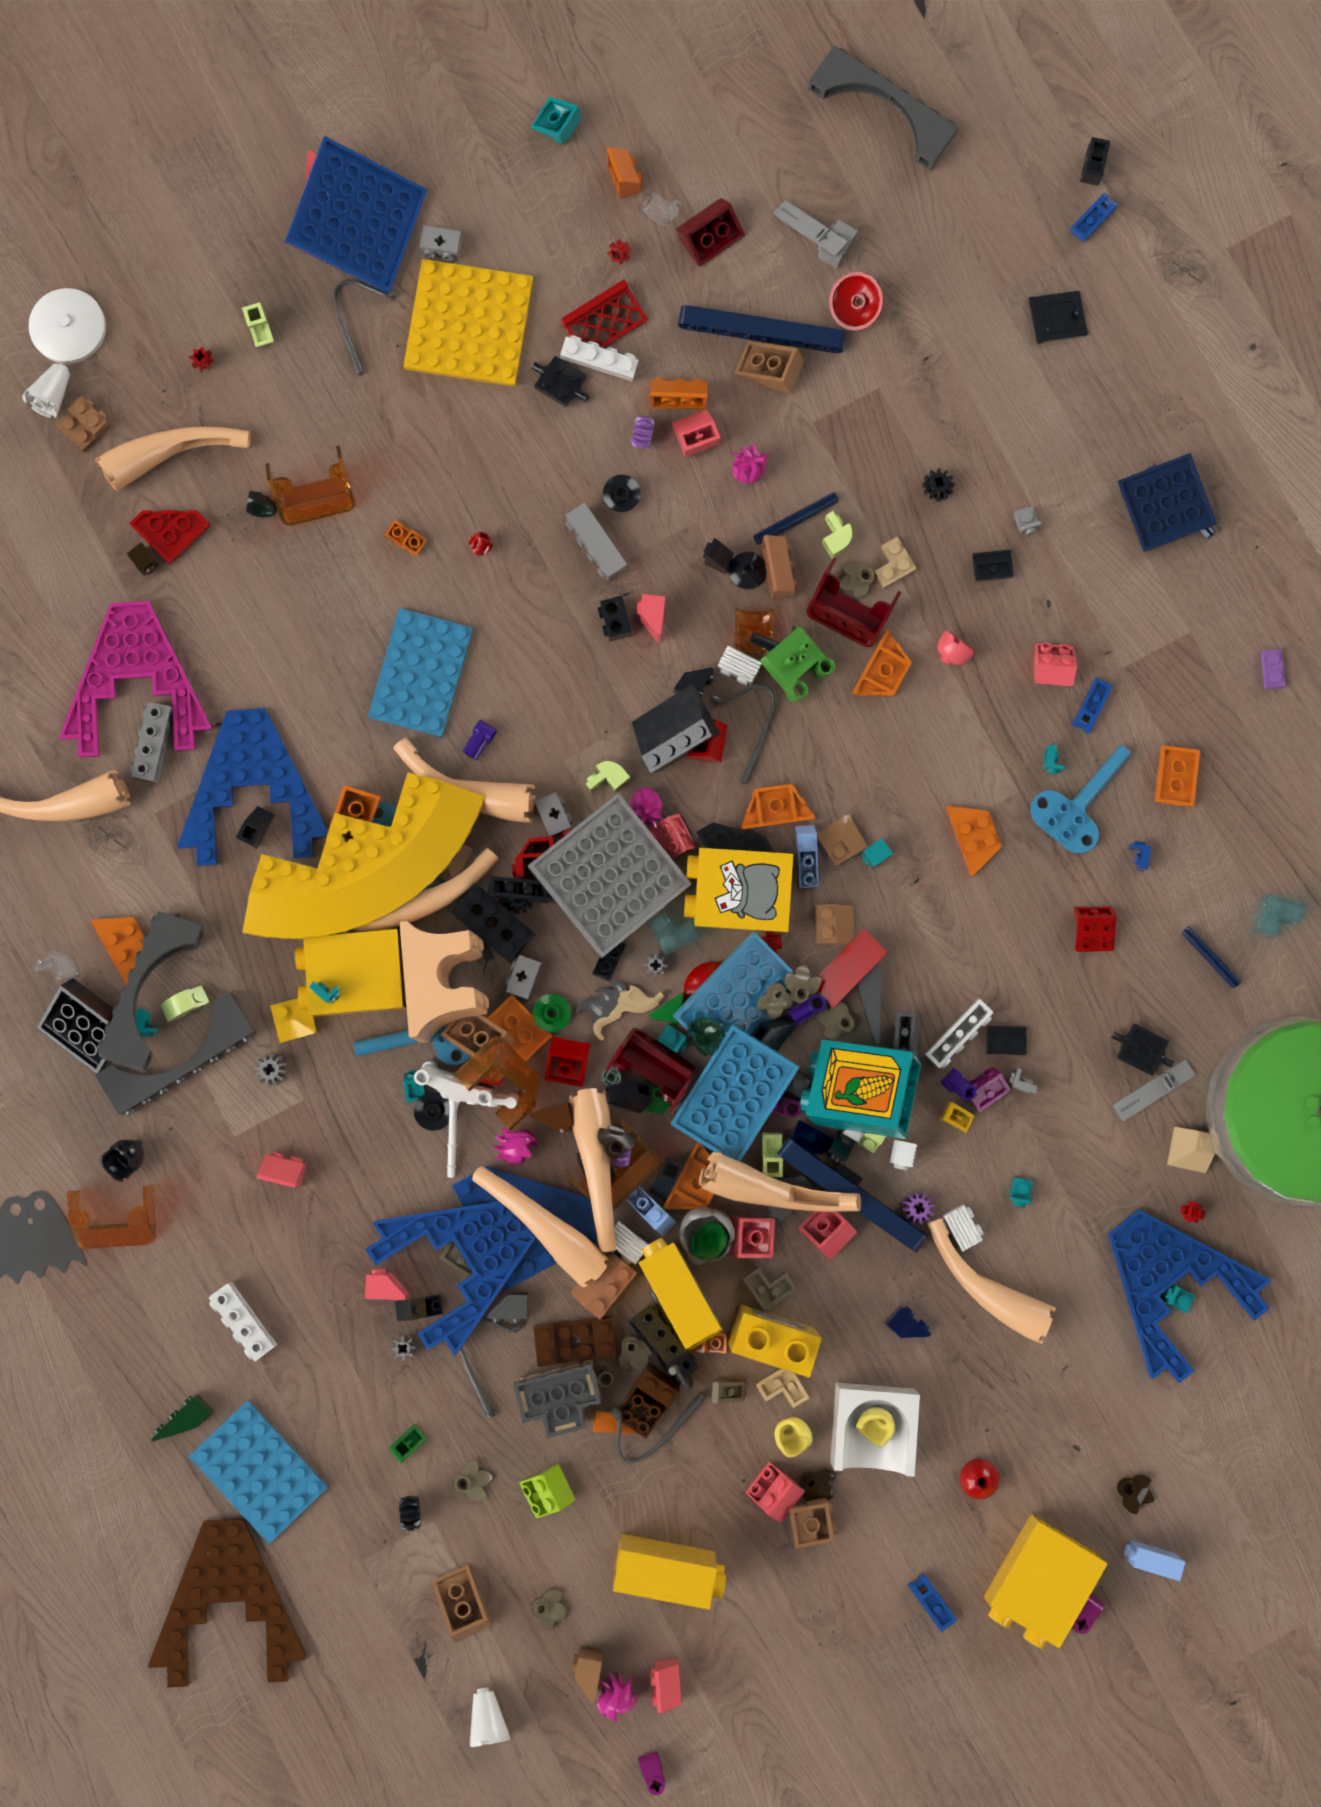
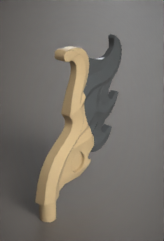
(615, 1002)

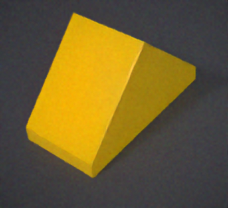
(957, 1116)

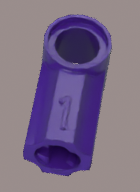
(482, 734)
(805, 1010)
(957, 1083)

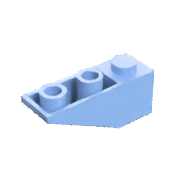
(807, 856)
(651, 1211)

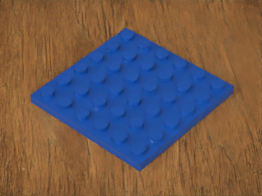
(355, 215)

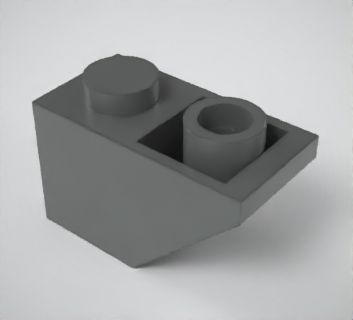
(512, 1307)

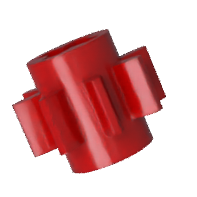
(620, 246)
(205, 362)
(480, 543)
(772, 940)
(1192, 1212)

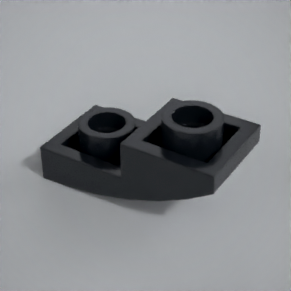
(606, 965)

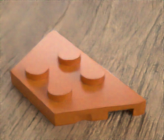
(884, 669)
(776, 807)
(974, 835)
(122, 941)
(687, 1191)

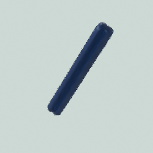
(1208, 954)

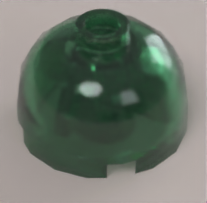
(707, 1035)

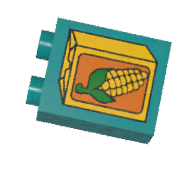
(861, 1088)

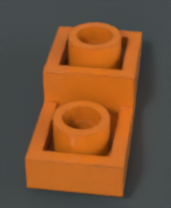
(405, 537)
(717, 1344)
(607, 1423)

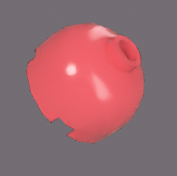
(954, 649)

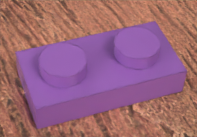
(1273, 669)

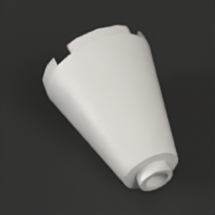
(48, 391)
(487, 1720)

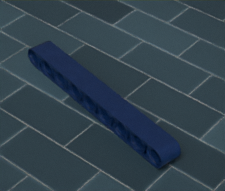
(761, 329)
(836, 1182)

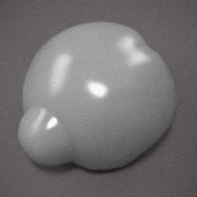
(694, 1220)

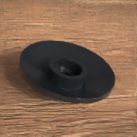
(621, 484)
(746, 579)
(423, 1115)

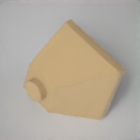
(1190, 1150)

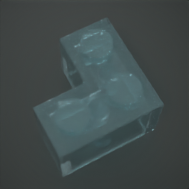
(1274, 911)
(669, 938)

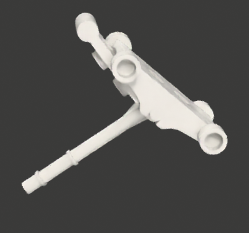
(453, 1089)

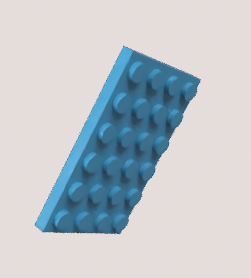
(420, 672)
(736, 986)
(735, 1094)
(258, 1471)

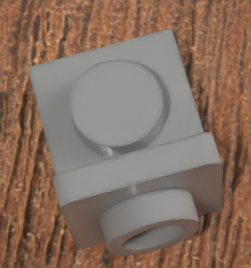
(1027, 521)
(1024, 1085)

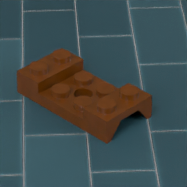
(554, 1346)

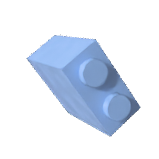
(1154, 1560)

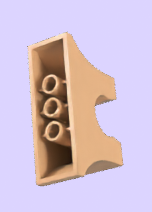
(426, 973)

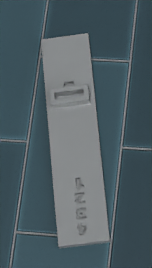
(810, 228)
(1153, 1090)

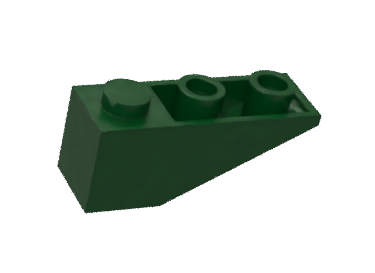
(188, 1418)

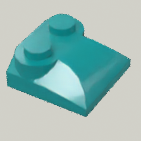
(557, 120)

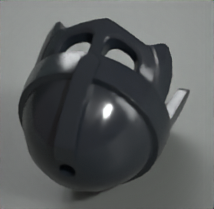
(123, 1159)

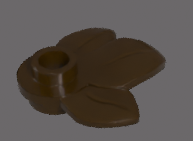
(616, 1137)
(820, 1486)
(1137, 1493)

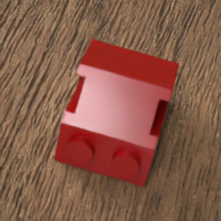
(518, 868)

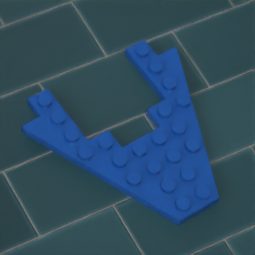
(246, 755)
(488, 1240)
(1154, 1258)

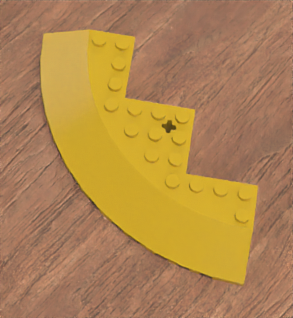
(368, 873)

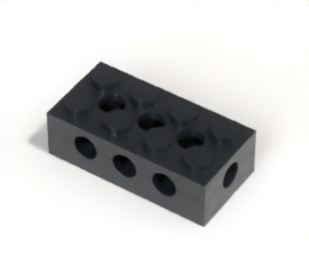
(492, 910)

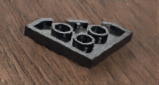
(724, 837)

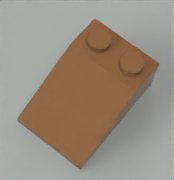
(770, 365)
(473, 1033)
(461, 1603)

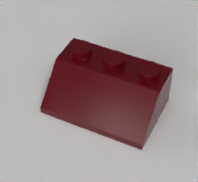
(710, 231)

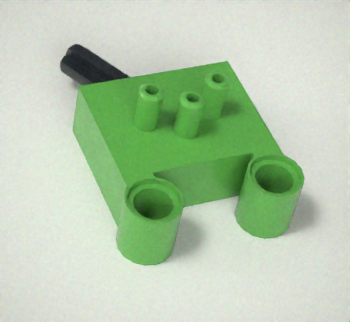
(791, 659)

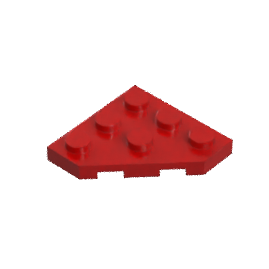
(170, 530)

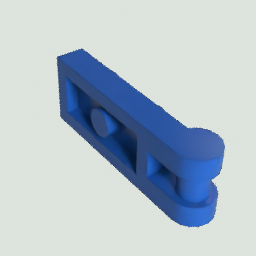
(1093, 217)
(1092, 704)
(933, 1603)

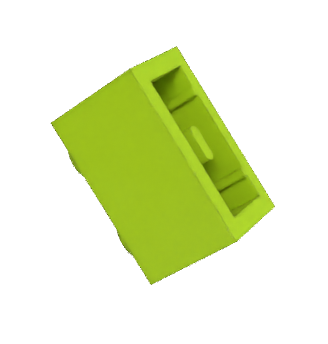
(547, 1491)

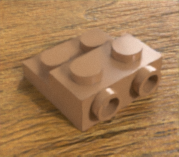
(83, 423)
(812, 1523)

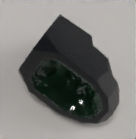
(260, 505)

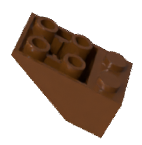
(648, 1400)

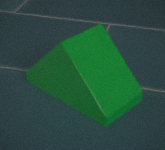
(666, 1011)
(407, 1443)

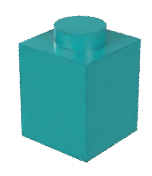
(876, 853)

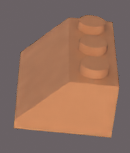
(779, 567)
(603, 1292)

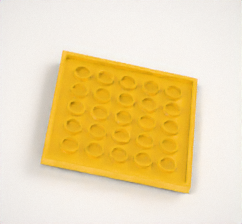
(468, 322)

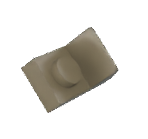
(727, 1391)

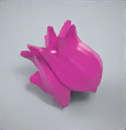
(749, 465)
(647, 806)
(515, 1145)
(615, 1697)

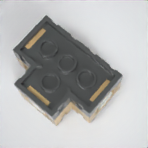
(559, 1397)

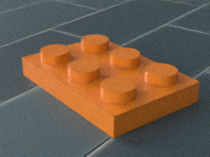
(1177, 776)
(521, 1027)

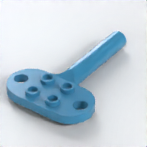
(1065, 818)
(401, 1038)

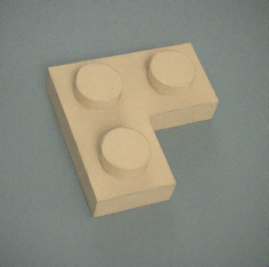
(899, 563)
(783, 1381)

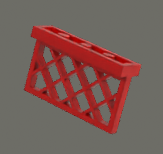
(598, 303)

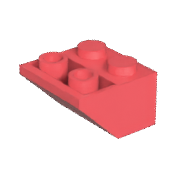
(696, 433)
(1054, 664)
(774, 1492)
(667, 1682)

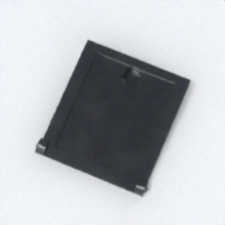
(1054, 316)

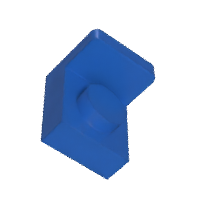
(1142, 858)

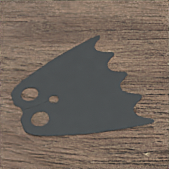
(36, 1245)

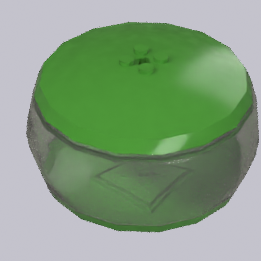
(1266, 1108)

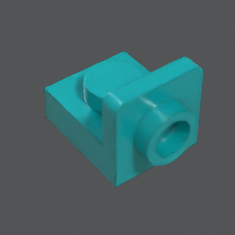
(1050, 757)
(322, 991)
(143, 1019)
(672, 1039)
(411, 1088)
(1021, 1192)
(1178, 1298)

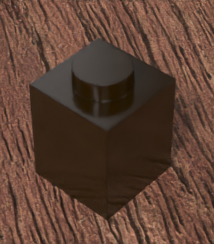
(143, 559)

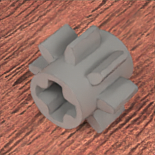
(651, 961)
(409, 1347)

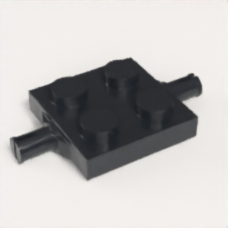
(560, 381)
(1142, 1049)

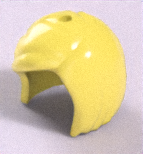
(876, 1426)
(793, 1436)

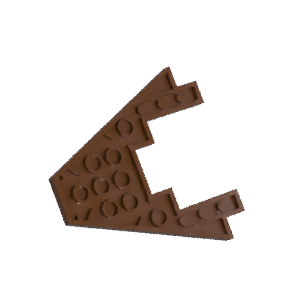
(223, 1570)

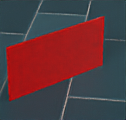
(850, 967)

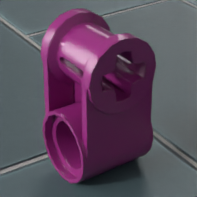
(781, 1107)
(1088, 1614)
(652, 1770)

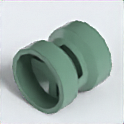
(611, 1077)

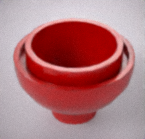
(972, 1472)

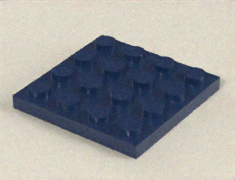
(1167, 502)

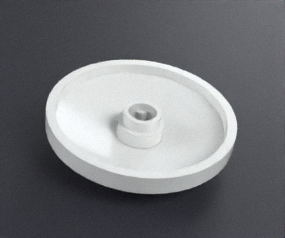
(67, 326)

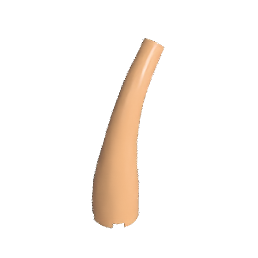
(136, 457)
(86, 800)
(501, 800)
(436, 898)
(589, 1113)
(745, 1184)
(564, 1243)
(1012, 1308)

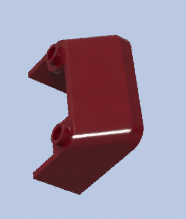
(845, 614)
(655, 1064)

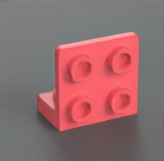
(673, 836)

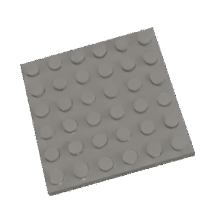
(609, 875)

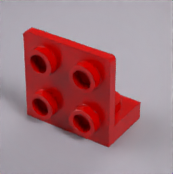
(1095, 928)

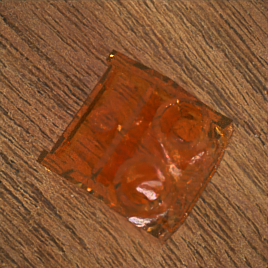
(752, 622)

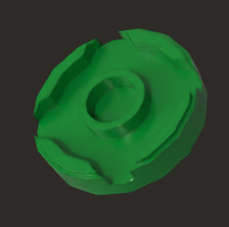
(708, 1241)

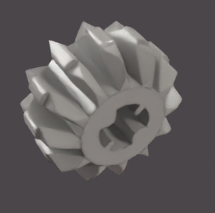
(273, 1075)

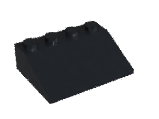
(674, 729)
(77, 1022)

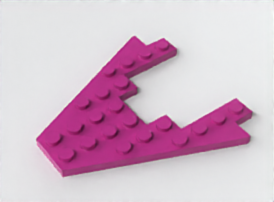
(132, 647)

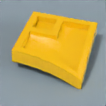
(292, 1021)

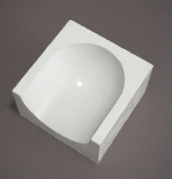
(853, 1450)

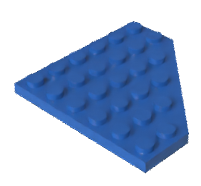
(565, 1205)

